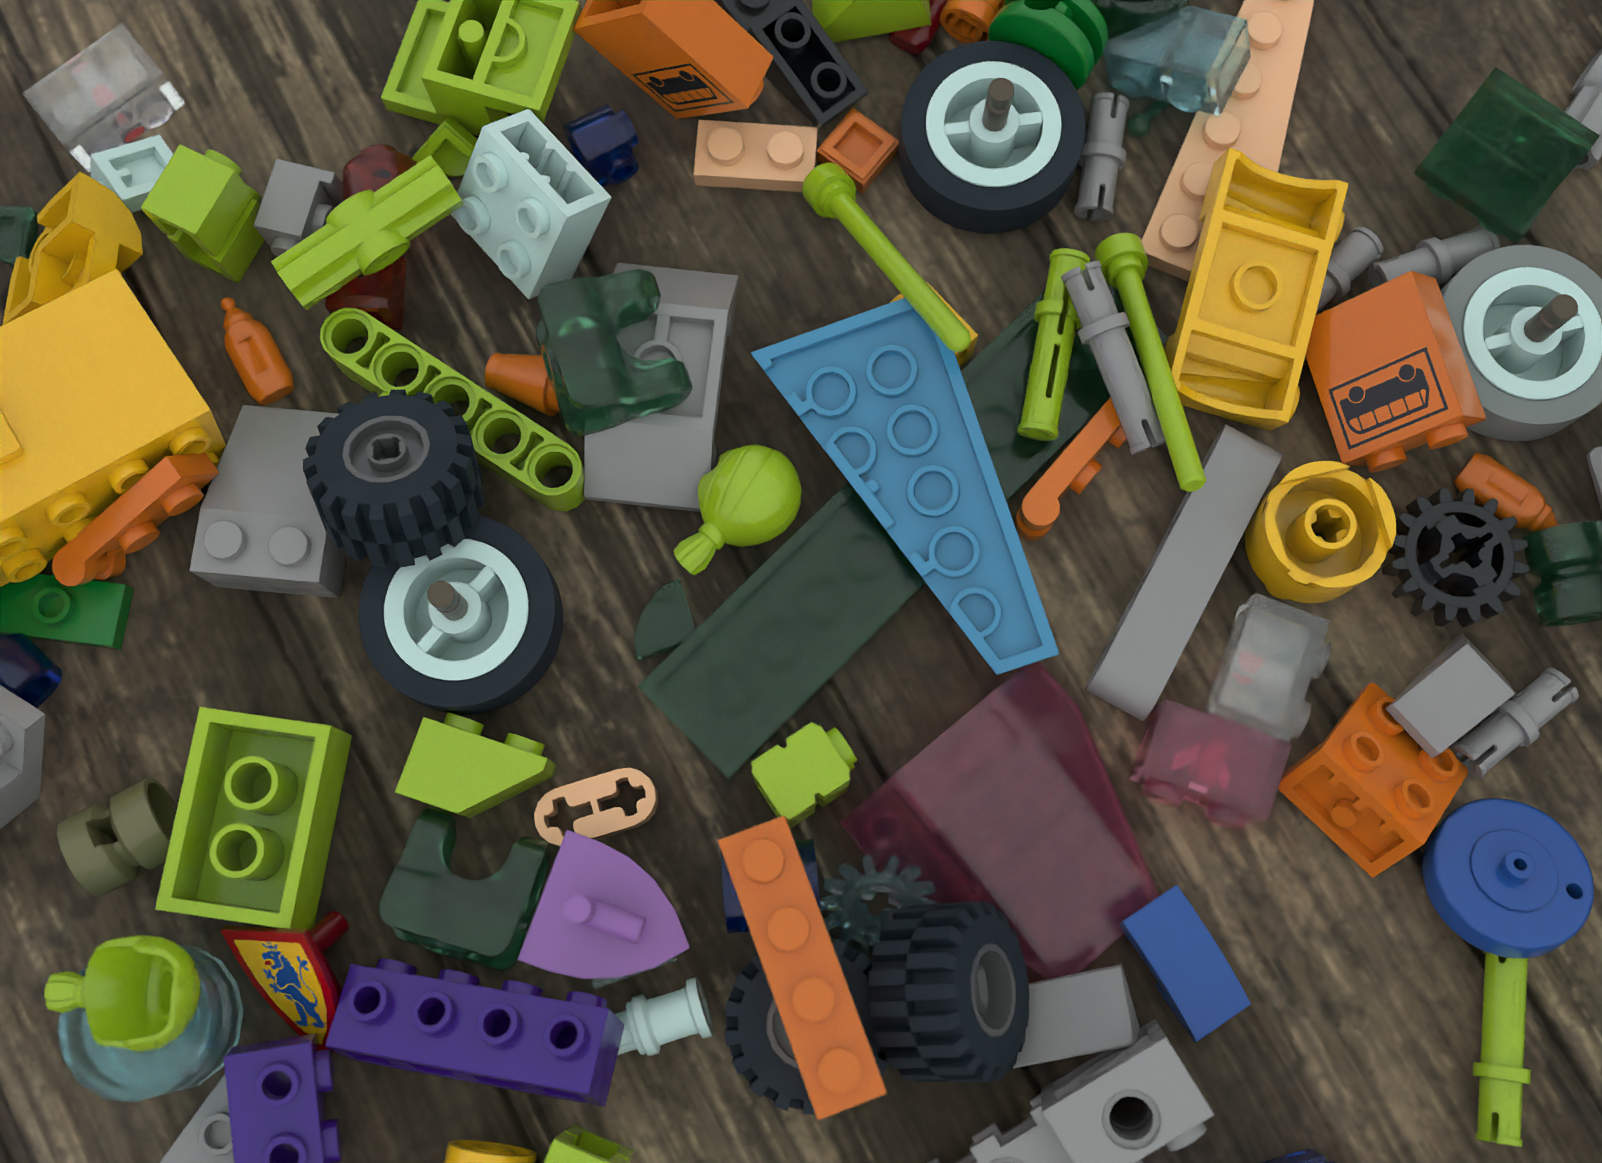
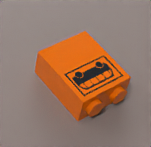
(678, 52)
(1392, 373)

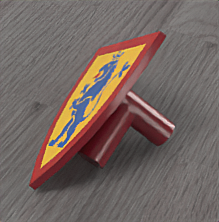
(293, 971)

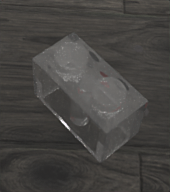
(104, 96)
(1269, 668)

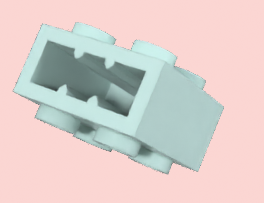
(529, 202)

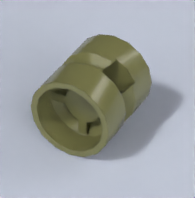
(111, 843)

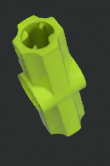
(367, 232)

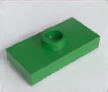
(78, 615)

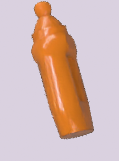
(255, 355)
(1513, 493)

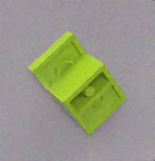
(480, 59)

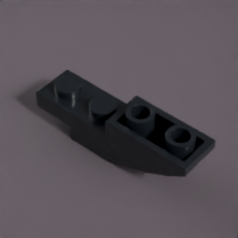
(805, 60)

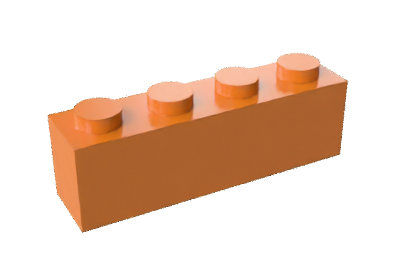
(802, 968)

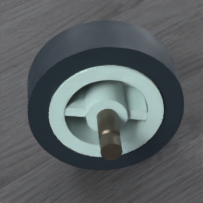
(990, 136)
(466, 625)

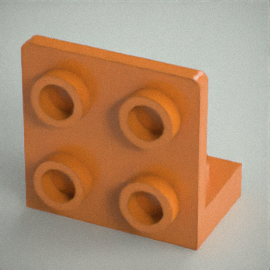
(1373, 784)

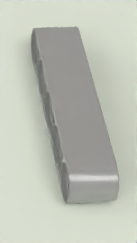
(1183, 574)

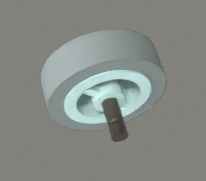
(1529, 338)

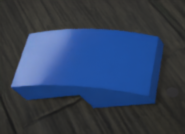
(1186, 963)

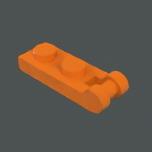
(1071, 470)
(133, 519)

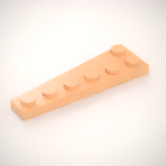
(1250, 122)

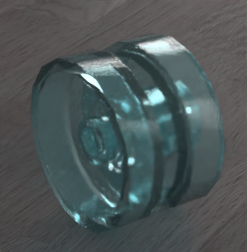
(179, 1065)

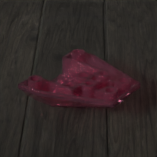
(1016, 817)

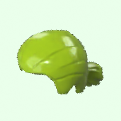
(742, 503)
(134, 992)

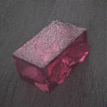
(1209, 764)

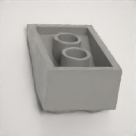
(258, 513)

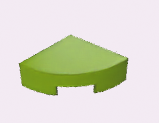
(449, 147)

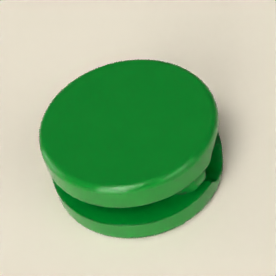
(1062, 30)

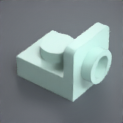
(131, 169)

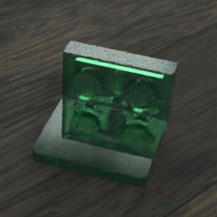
(1505, 155)

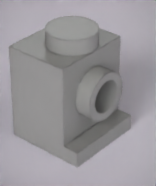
(296, 204)

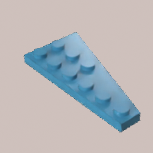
(908, 441)

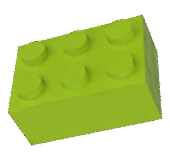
(254, 819)

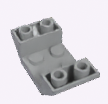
(668, 452)

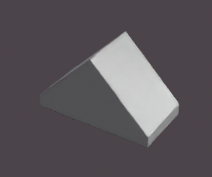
(1450, 697)

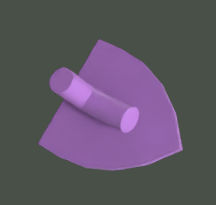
(601, 916)

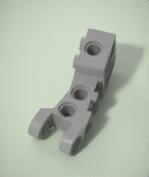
(1074, 1114)

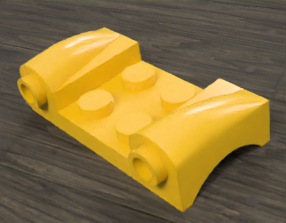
(1254, 291)

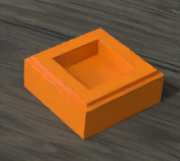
(858, 148)

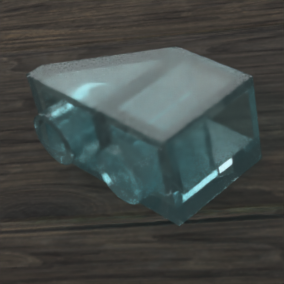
(1181, 59)

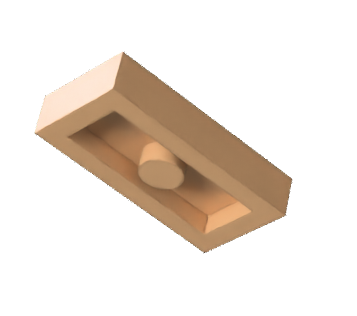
(754, 155)

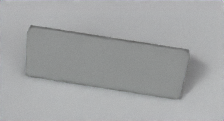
(1078, 1016)

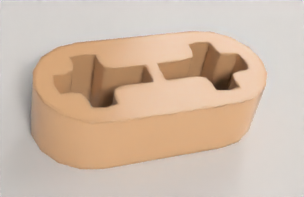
(592, 792)

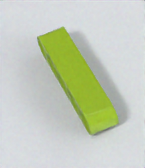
(487, 416)

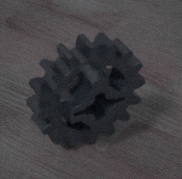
(1472, 582)

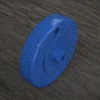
(1508, 878)

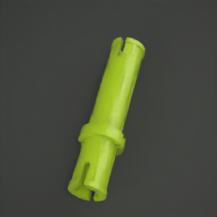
(1052, 349)
(1502, 1051)

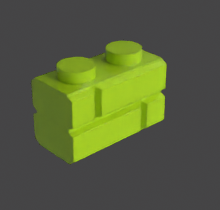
(804, 773)

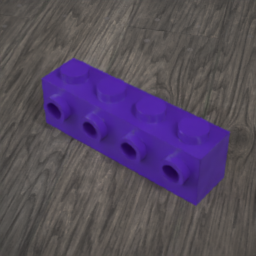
(478, 1032)
(280, 1102)

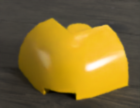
(83, 239)

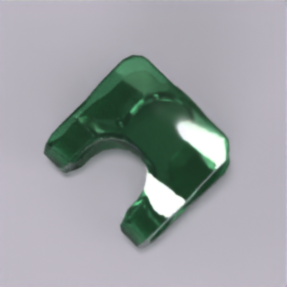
(588, 369)
(459, 916)

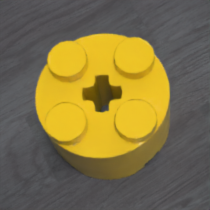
(1313, 500)

